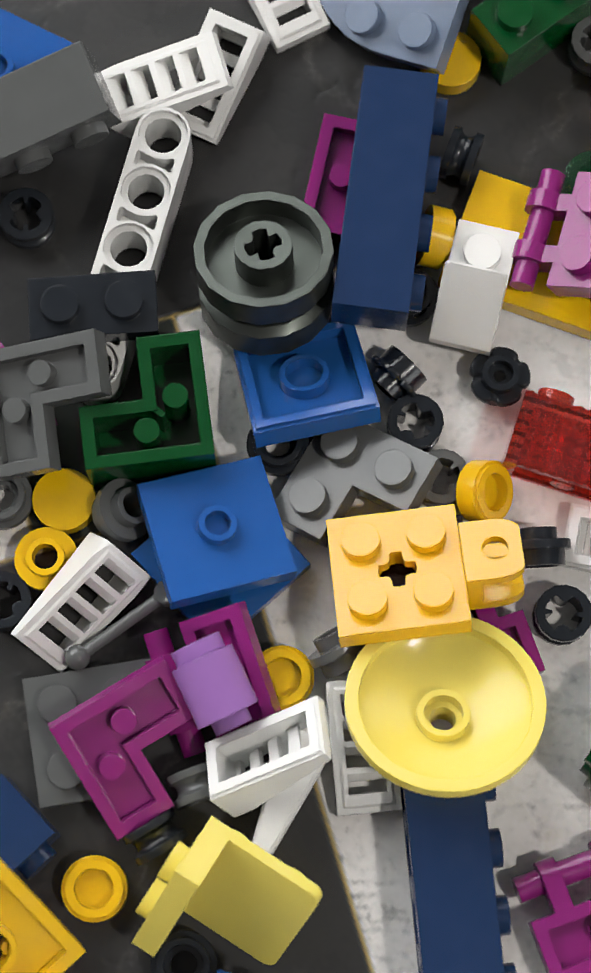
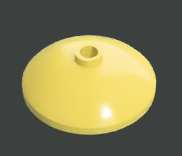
(468, 678)

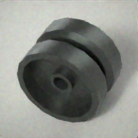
(265, 272)

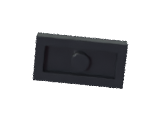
(115, 303)

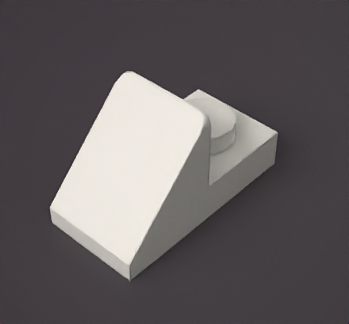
(473, 287)

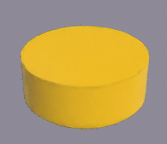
(461, 68)
(441, 237)
(484, 490)
(64, 500)
(290, 674)
(94, 888)

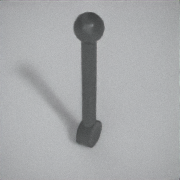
(78, 656)

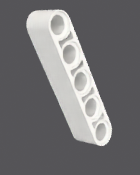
(143, 228)

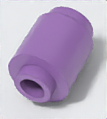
(214, 684)

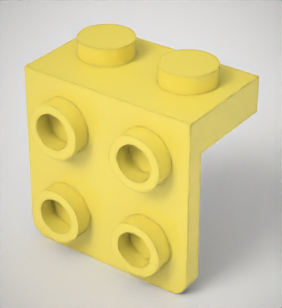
(231, 891)

